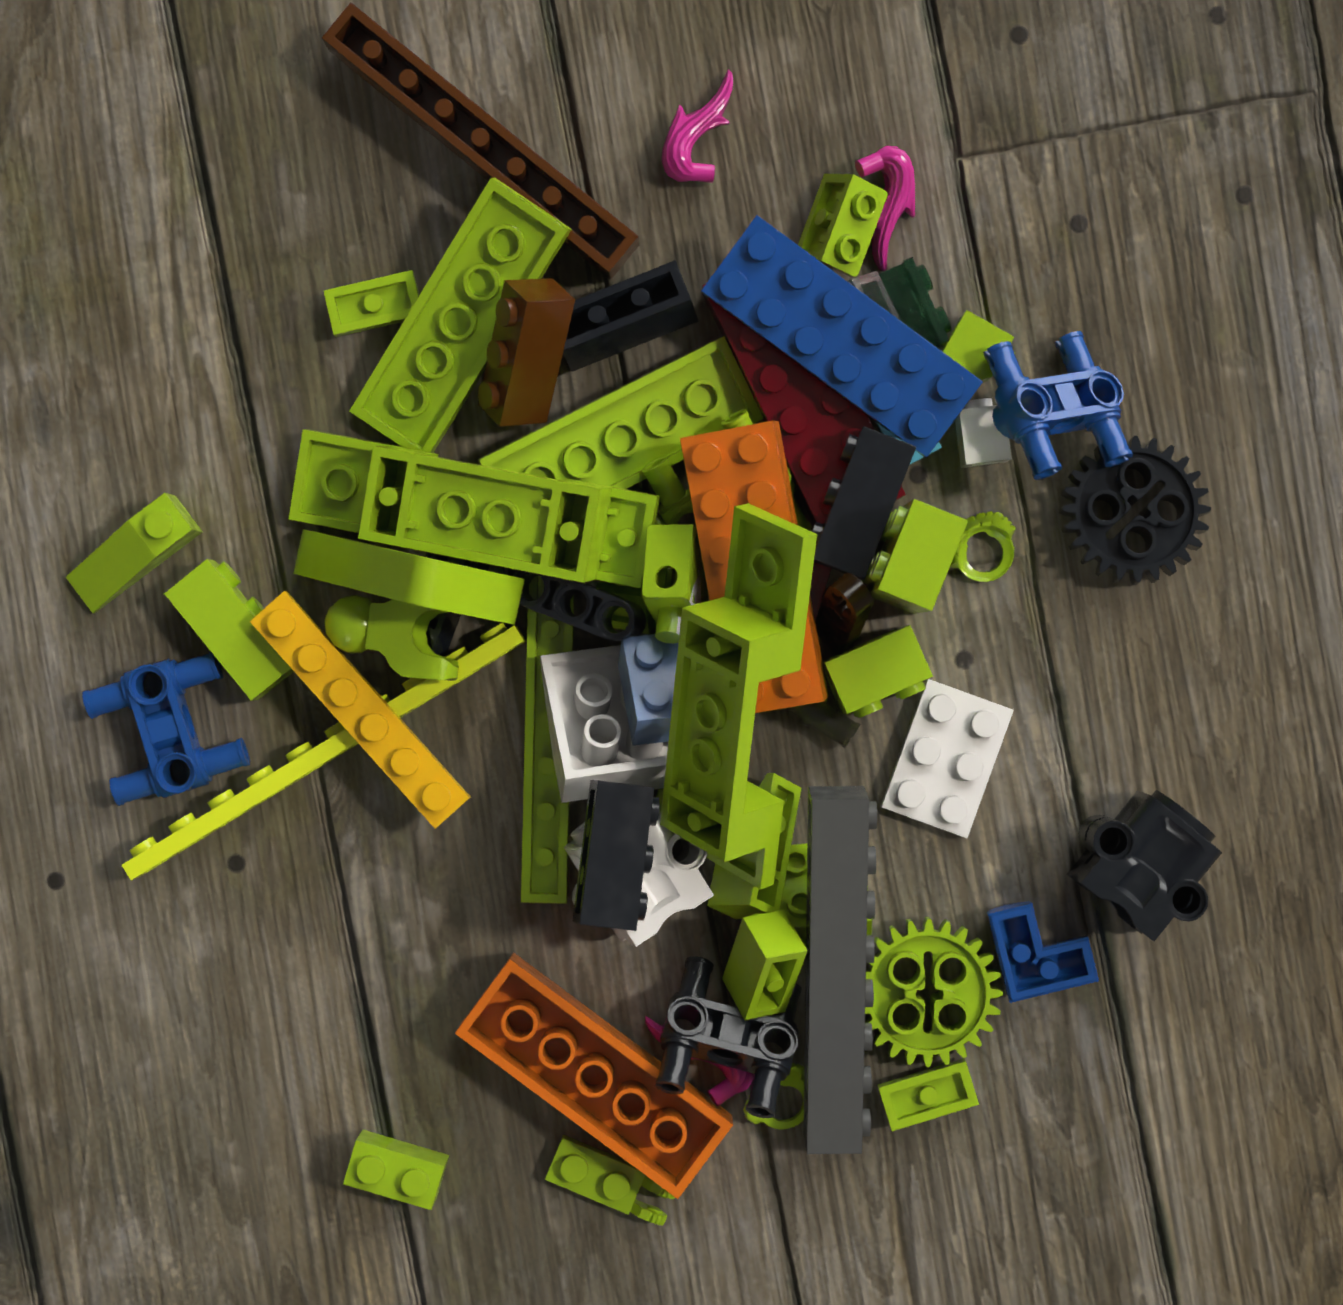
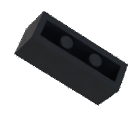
(628, 315)
(861, 501)
(615, 855)

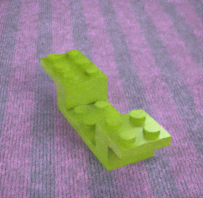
(472, 510)
(720, 661)

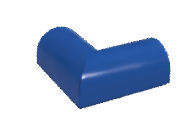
(1028, 965)

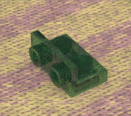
(909, 293)

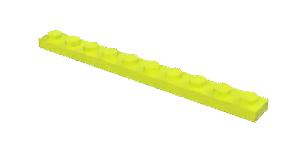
(307, 759)

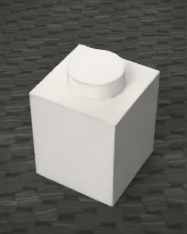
(978, 437)

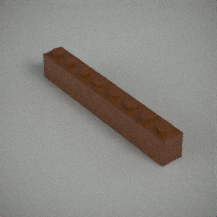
(477, 137)

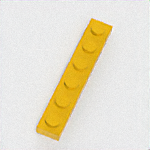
(360, 709)

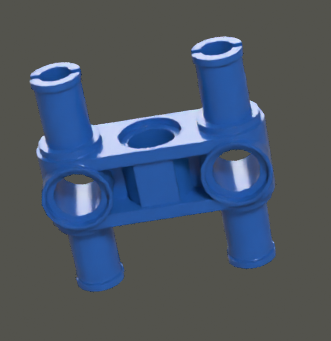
(1057, 404)
(166, 728)

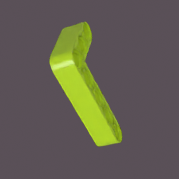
(409, 577)

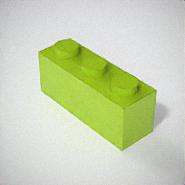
(222, 620)

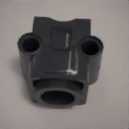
(1149, 858)

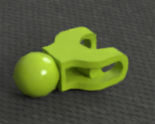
(394, 631)

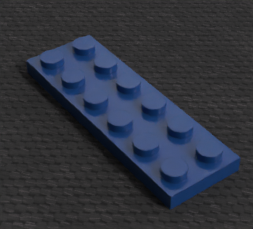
(841, 336)

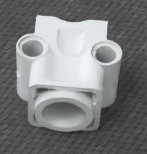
(669, 886)

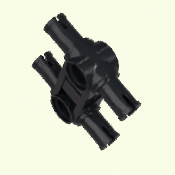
(726, 1039)

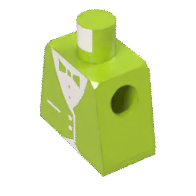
(672, 576)

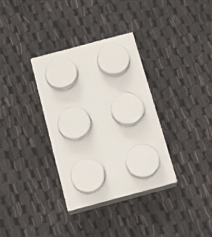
(946, 758)

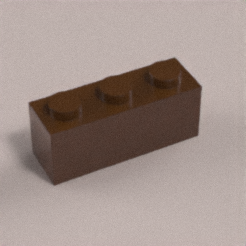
(525, 351)

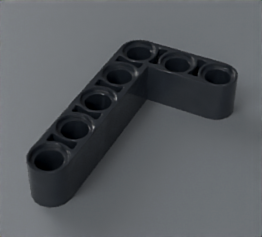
(552, 603)

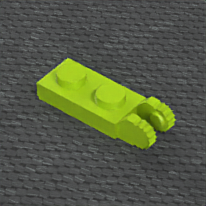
(604, 1179)

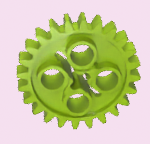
(969, 991)

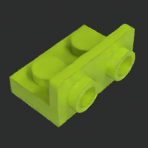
(843, 221)

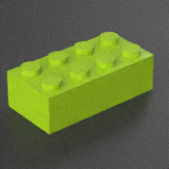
(914, 556)

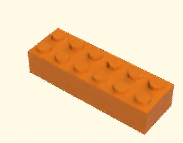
(734, 470)
(593, 1075)

